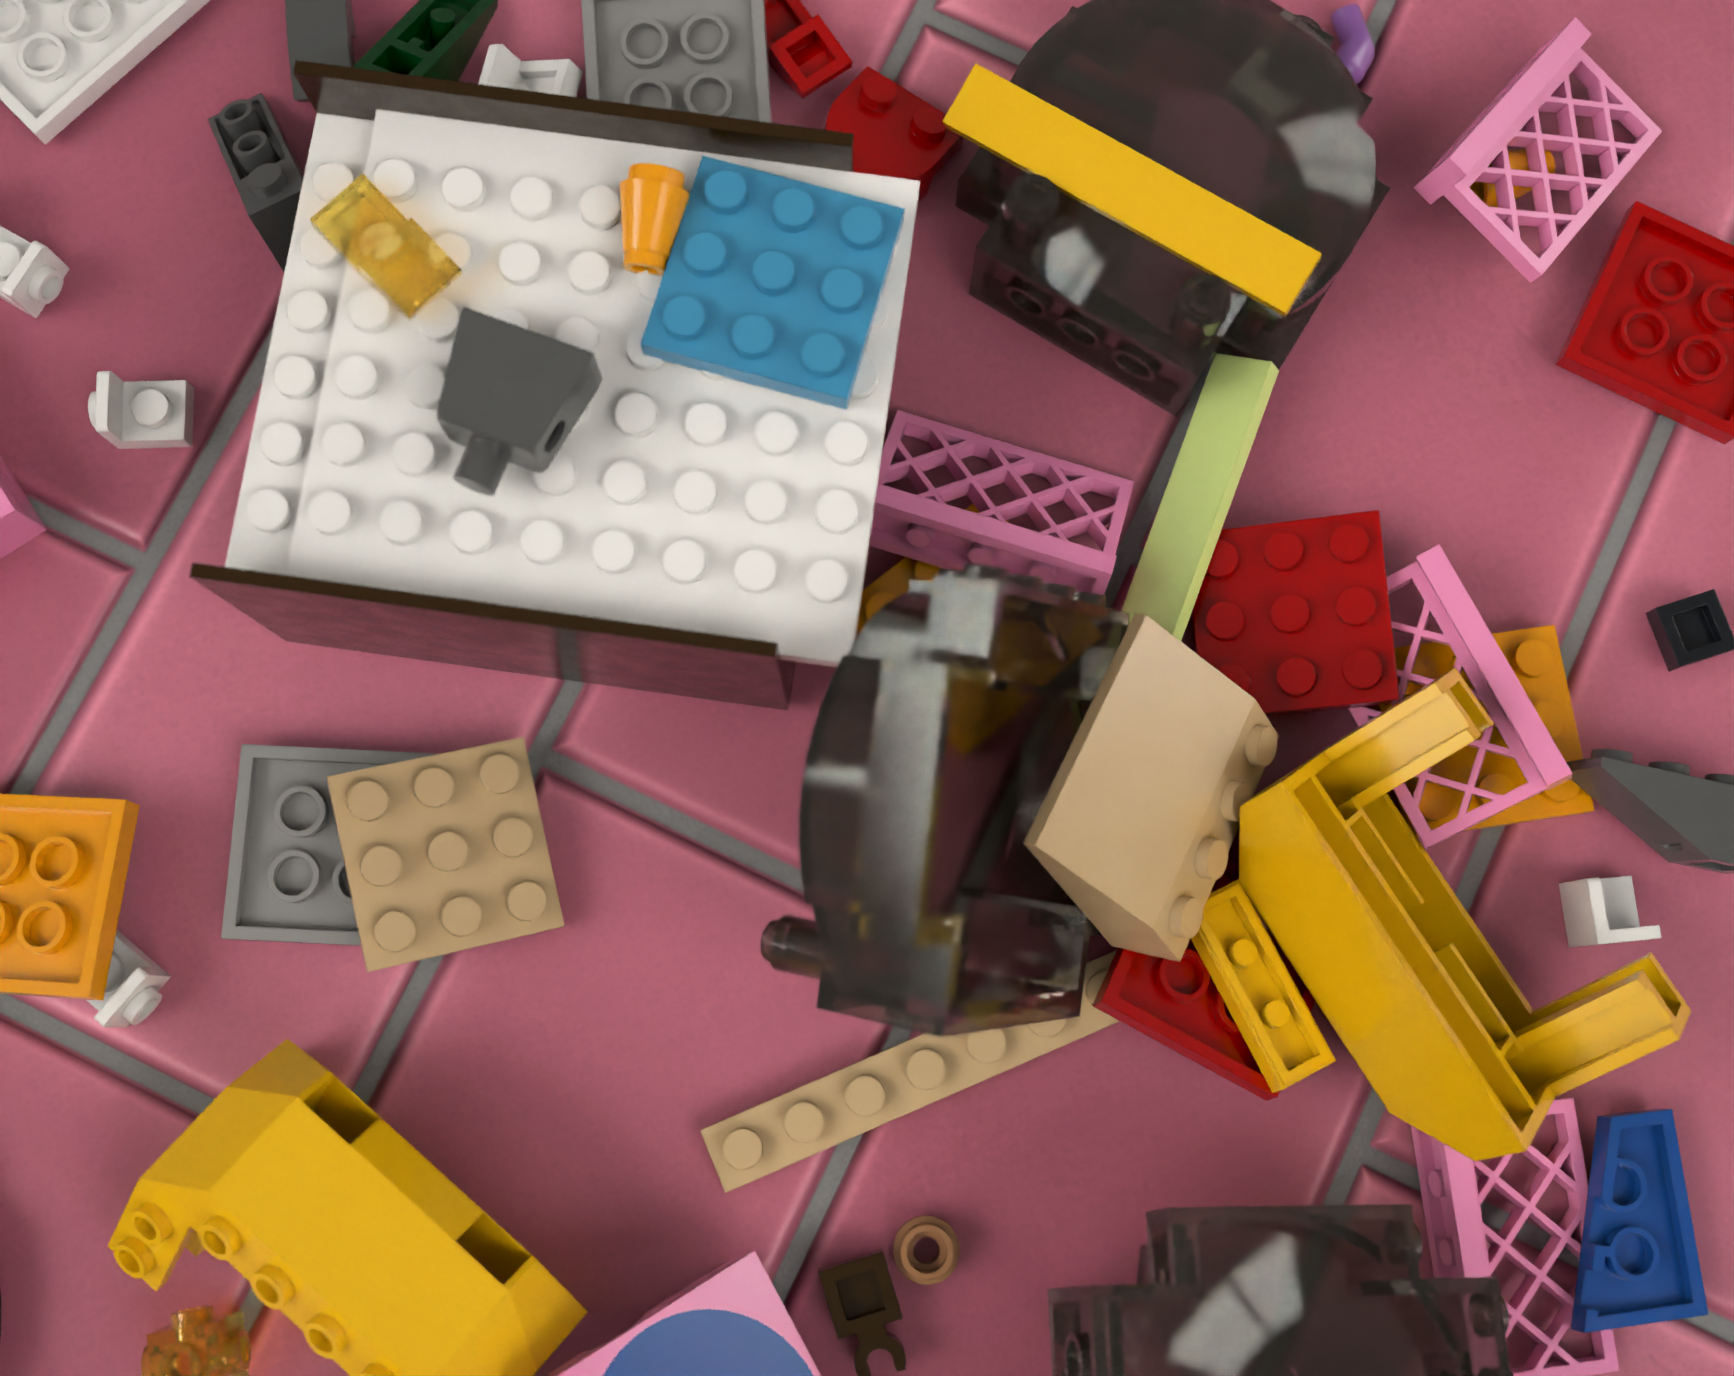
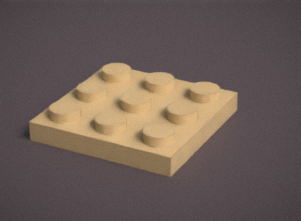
(444, 853)

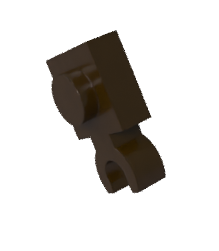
(862, 1303)

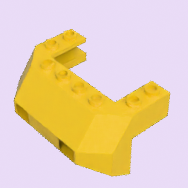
(1402, 958)
(344, 1232)

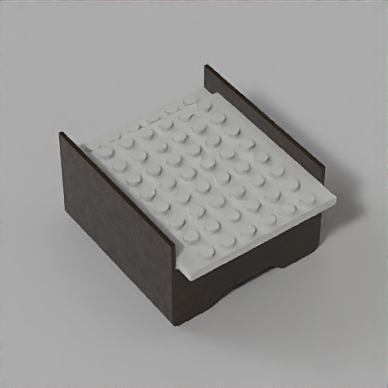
(688, 519)

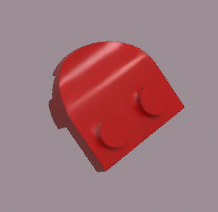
(892, 130)

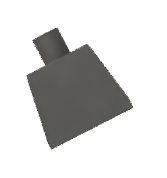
(511, 397)

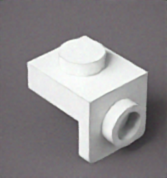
(544, 76)

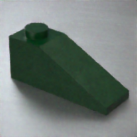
(432, 39)

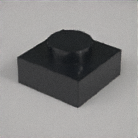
(1691, 630)

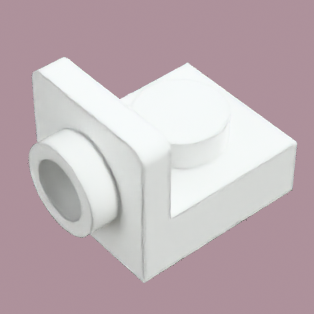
(29, 273)
(142, 412)
(130, 986)

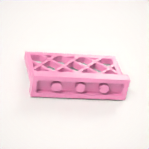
(1500, 127)
(950, 536)
(1494, 687)
(1459, 1235)

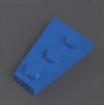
(1637, 1228)

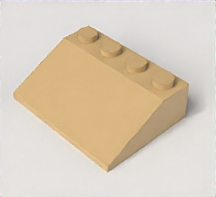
(1152, 792)

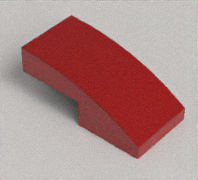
(802, 47)

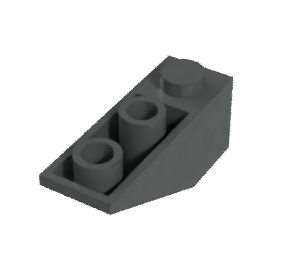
(261, 169)
(1672, 812)

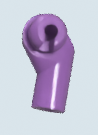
(1356, 45)

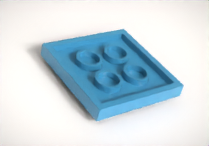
(773, 282)

